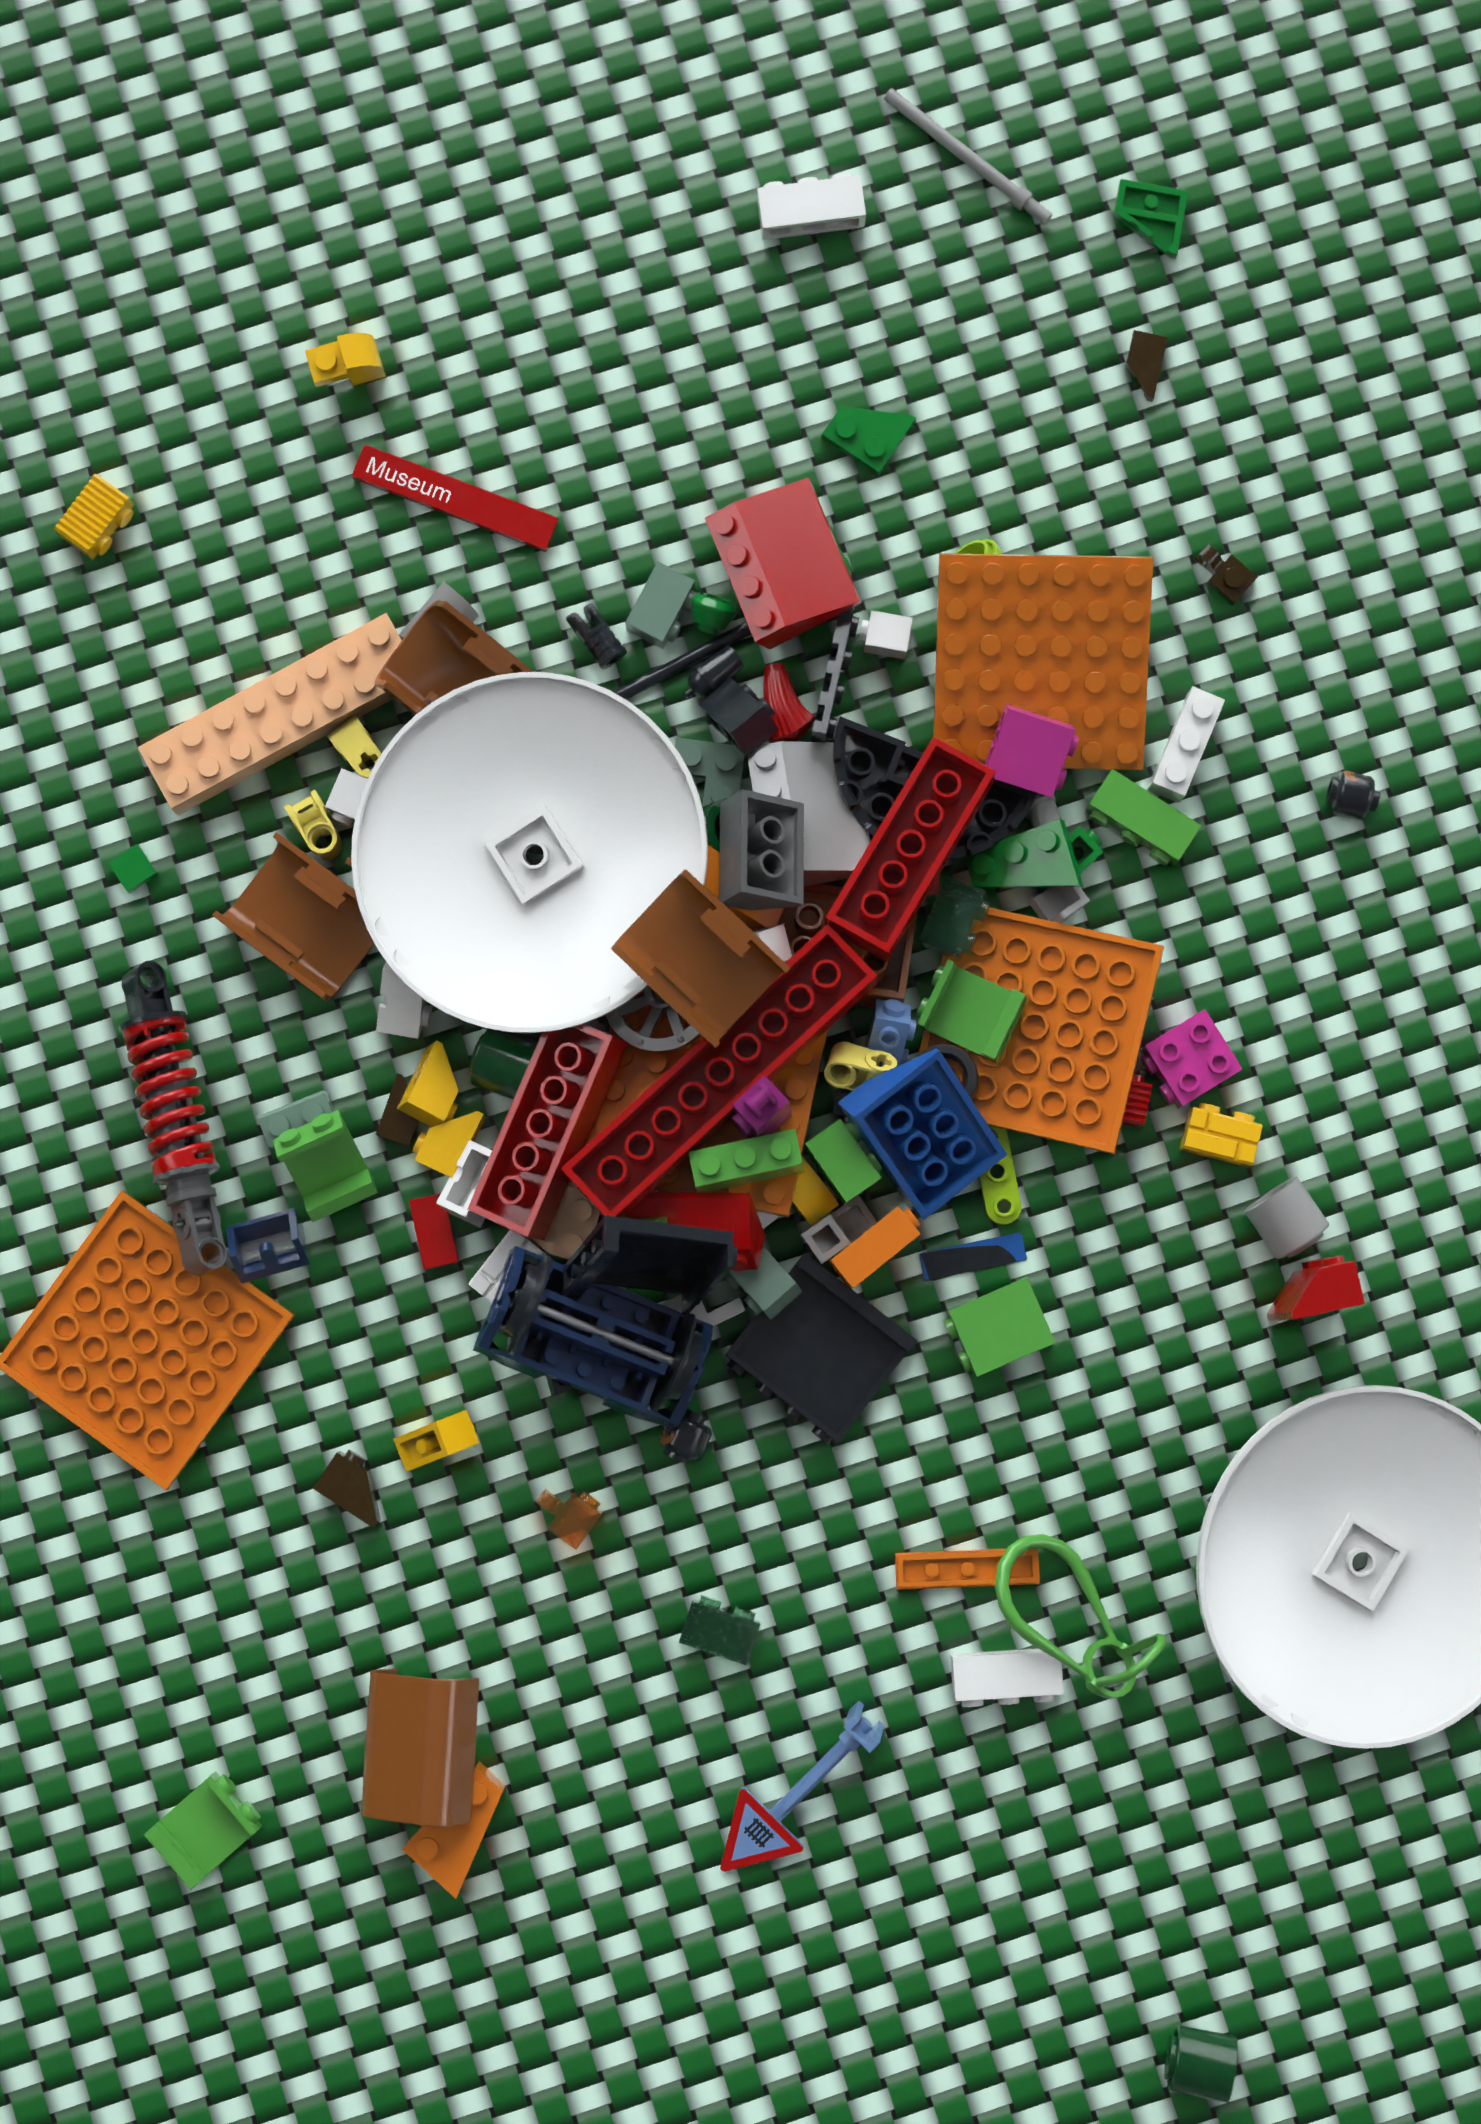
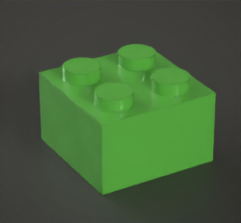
(842, 1161)

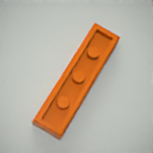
(961, 1568)

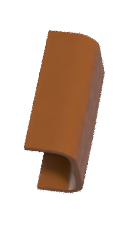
(440, 656)
(302, 920)
(699, 957)
(419, 1749)

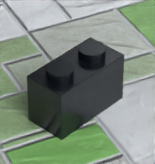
(740, 716)

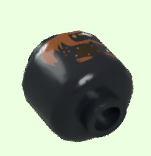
(1352, 795)
(688, 1439)

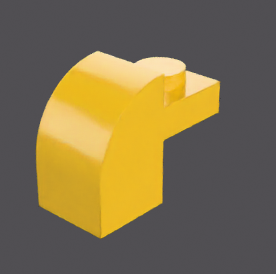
(350, 357)
(812, 1196)

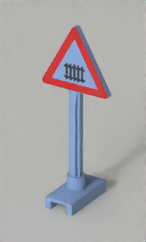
(758, 1831)

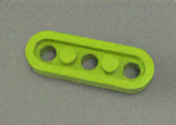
(1001, 1188)

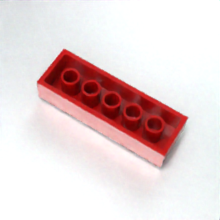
(910, 849)
(546, 1128)

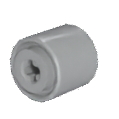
(1287, 1219)

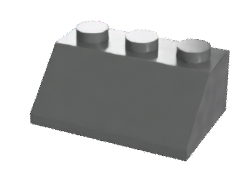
(761, 852)

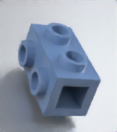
(890, 1029)

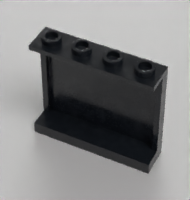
(651, 1258)
(821, 1351)

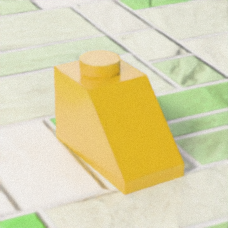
(431, 1088)
(446, 1142)
(436, 1440)

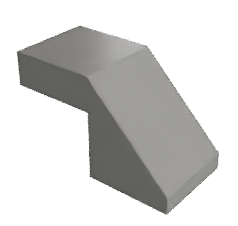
(839, 1229)
(714, 1317)

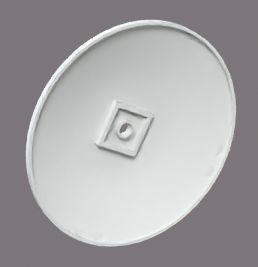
(450, 833)
(1294, 1625)

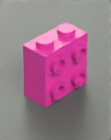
(1031, 750)
(1190, 1059)

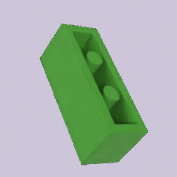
(1142, 818)
(746, 1161)

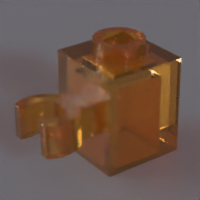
(572, 1518)

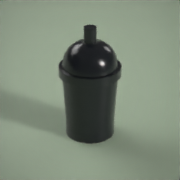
(713, 672)

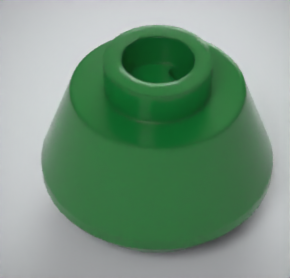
(712, 612)

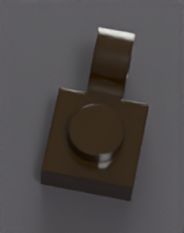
(1229, 577)

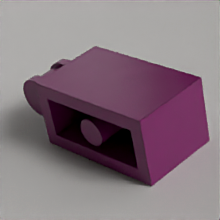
(760, 1110)

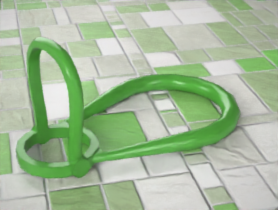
(1084, 1578)

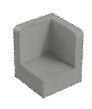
(1059, 903)

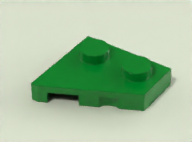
(1152, 213)
(868, 435)

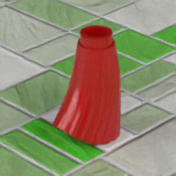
(790, 715)

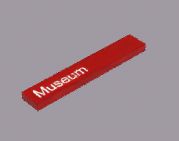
(455, 498)

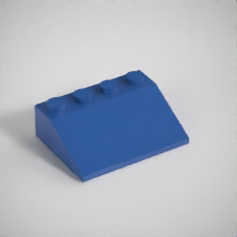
(923, 1131)

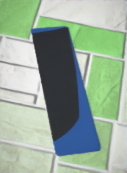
(972, 1256)

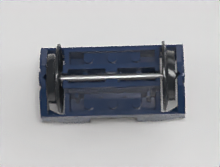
(631, 1349)

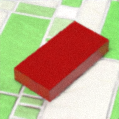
(433, 1232)

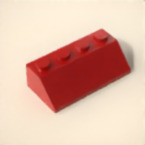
(711, 1211)
(1318, 1289)

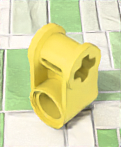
(355, 745)
(312, 821)
(852, 1065)

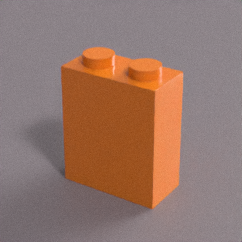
(875, 1246)

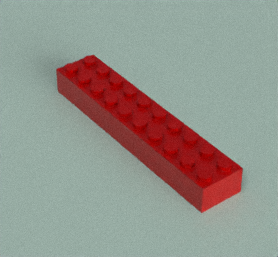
(699, 1089)

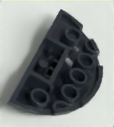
(877, 766)

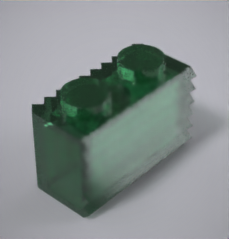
(954, 919)
(720, 1630)

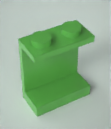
(971, 1011)
(325, 1165)
(999, 1327)
(204, 1829)

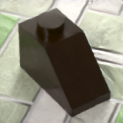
(350, 1486)

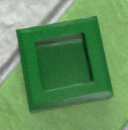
(133, 868)

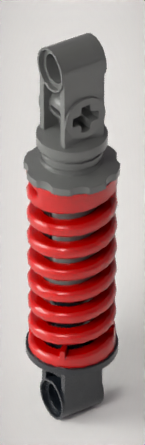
(172, 1116)

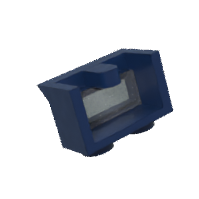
(267, 1245)

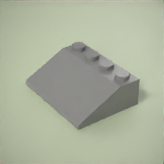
(807, 775)

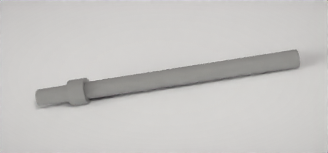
(1020, 197)

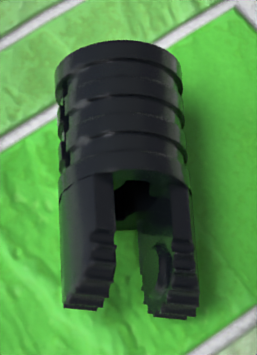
(600, 640)

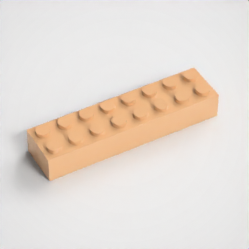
(272, 717)

